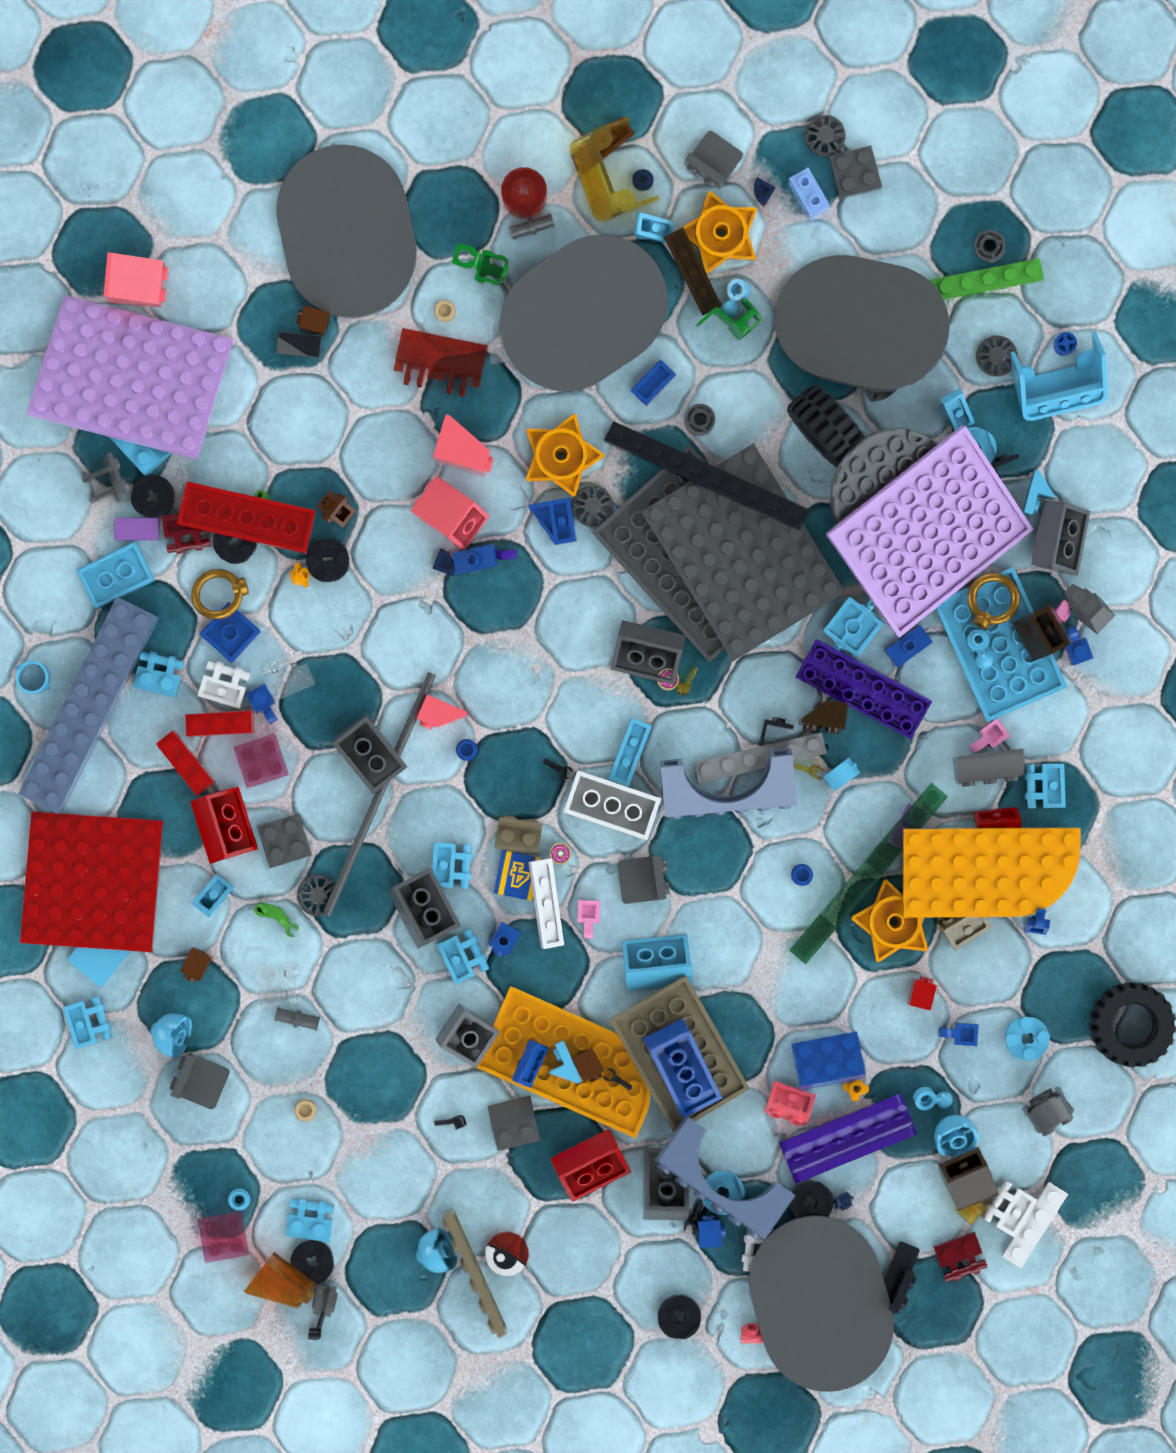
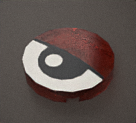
(507, 1253)

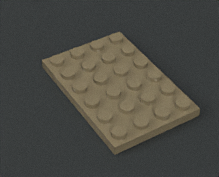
(659, 1010)

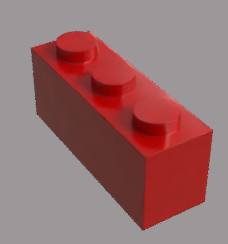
(220, 723)
(185, 763)

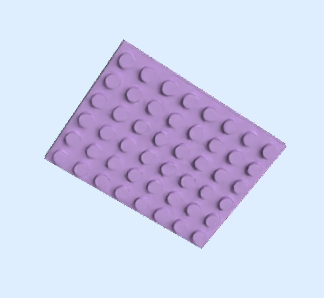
(130, 377)
(930, 531)

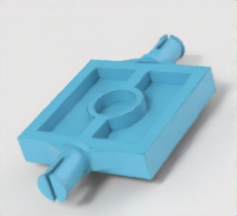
(853, 626)

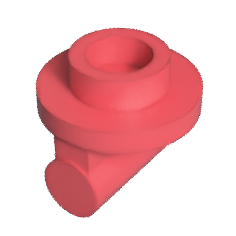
(751, 1334)

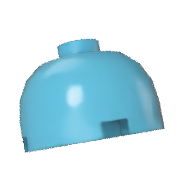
(170, 1034)
(955, 1136)
(436, 1251)

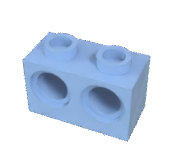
(808, 194)

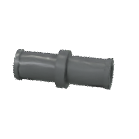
(532, 226)
(297, 1018)

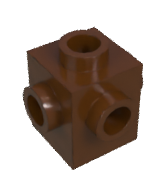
(336, 508)

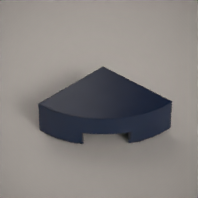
(763, 191)
(444, 563)

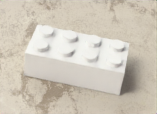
(612, 805)

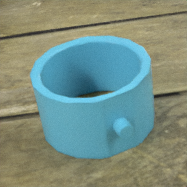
(47, 677)
(841, 774)

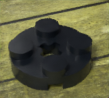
(141, 491)
(326, 548)
(229, 553)
(815, 1190)
(324, 1259)
(691, 1318)

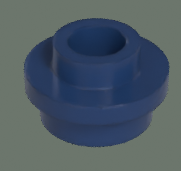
(642, 186)
(843, 1201)

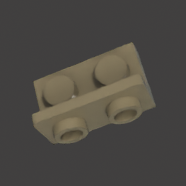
(518, 835)
(963, 929)

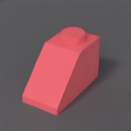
(438, 713)

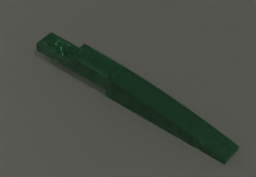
(865, 875)

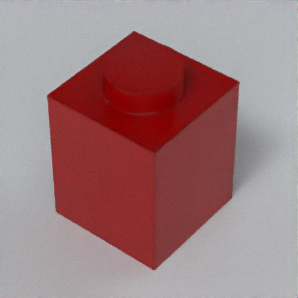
(922, 993)

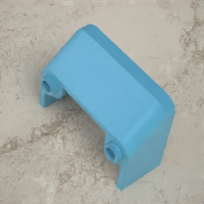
(1064, 388)

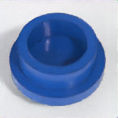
(466, 749)
(801, 874)

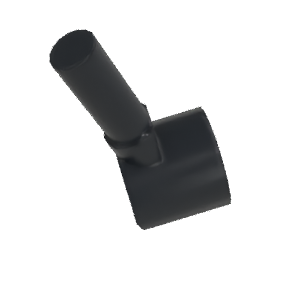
(558, 768)
(617, 1079)
(458, 1121)
(692, 1221)
(315, 1333)

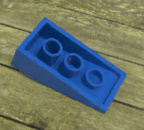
(682, 1068)

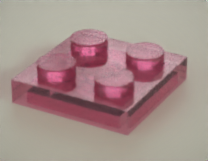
(261, 761)
(223, 1236)

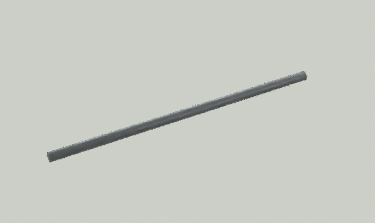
(377, 799)

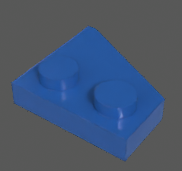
(556, 519)

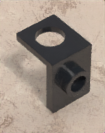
(1003, 460)
(776, 722)

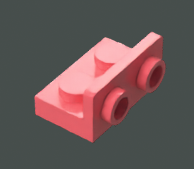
(790, 1103)

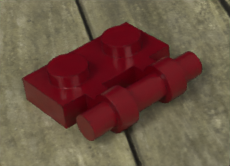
(175, 531)
(959, 1249)

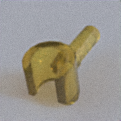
(683, 688)
(811, 770)

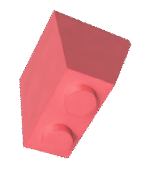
(135, 280)
(461, 449)
(450, 513)

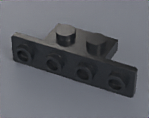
(901, 1276)

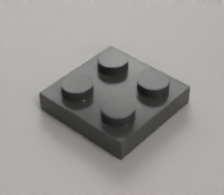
(855, 172)
(284, 840)

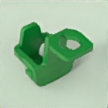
(482, 264)
(740, 327)

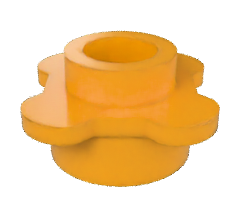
(299, 575)
(855, 1094)

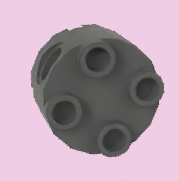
(1049, 1111)

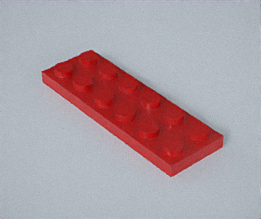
(246, 517)

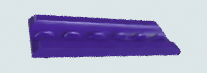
(863, 688)
(848, 1138)

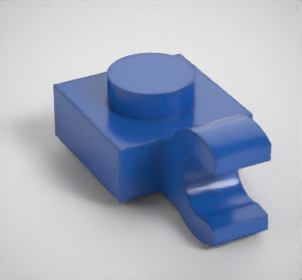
(1079, 648)
(262, 701)
(1037, 924)
(963, 1034)

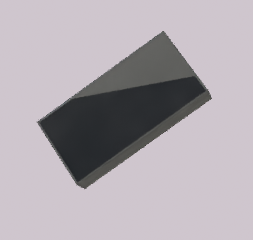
(299, 345)

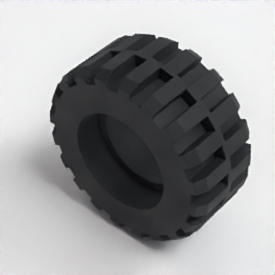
(824, 423)
(1162, 1028)

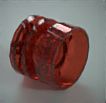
(523, 205)

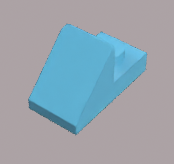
(652, 227)
(956, 410)
(1037, 487)
(213, 895)
(568, 1069)

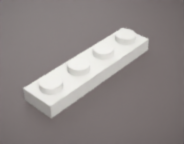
(546, 903)
(1035, 1225)

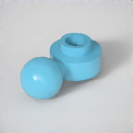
(731, 307)
(983, 659)
(942, 1099)

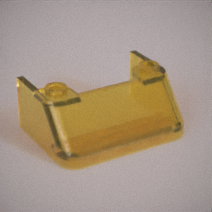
(594, 177)

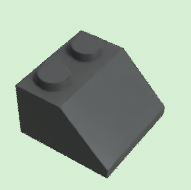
(467, 1035)
(514, 1123)

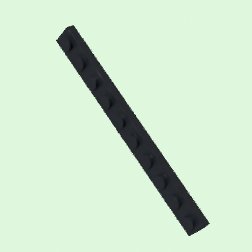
(706, 475)

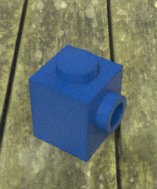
(504, 939)
(710, 1231)

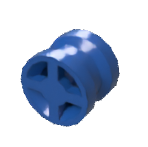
(1066, 340)

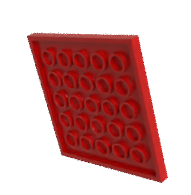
(91, 882)

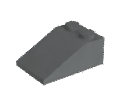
(369, 753)
(661, 1193)

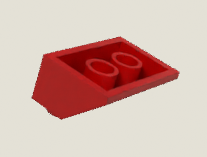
(224, 825)
(590, 1165)

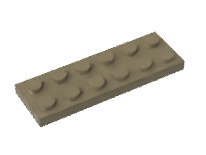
(477, 1281)

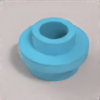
(239, 1206)

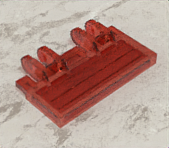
(440, 356)

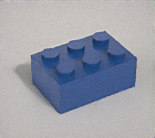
(828, 1061)

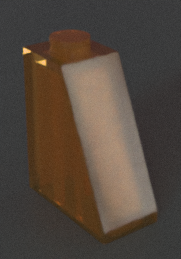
(281, 1283)

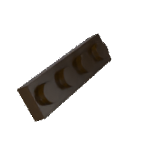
(692, 271)

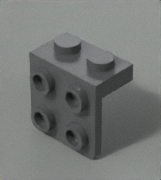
(713, 160)
(643, 879)
(199, 1081)

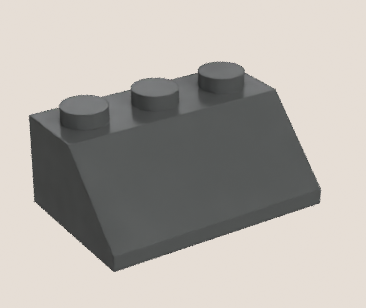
(1060, 537)
(647, 651)
(989, 767)
(424, 908)

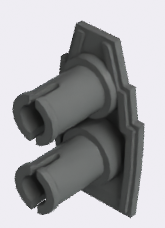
(1089, 608)

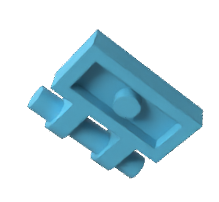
(158, 681)
(1052, 786)
(444, 864)
(456, 959)
(81, 1025)
(310, 1227)

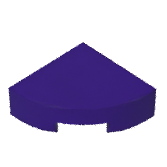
(504, 554)

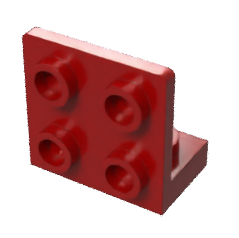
(998, 818)

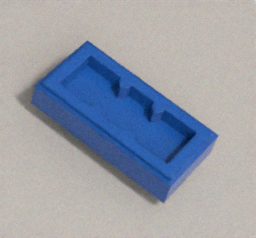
(653, 383)
(474, 559)
(908, 646)
(530, 1063)

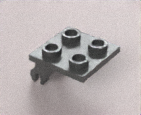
(111, 467)

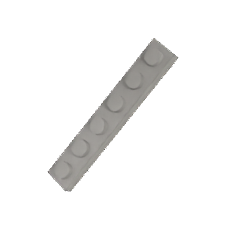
(757, 758)

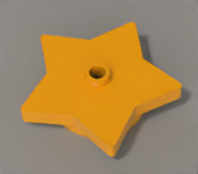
(733, 221)
(565, 439)
(884, 936)

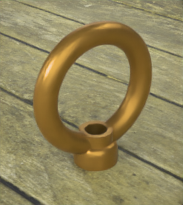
(239, 588)
(983, 619)

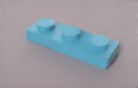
(630, 752)

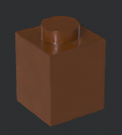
(313, 320)
(196, 965)
(588, 1065)

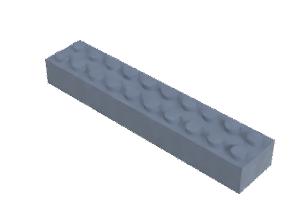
(88, 706)

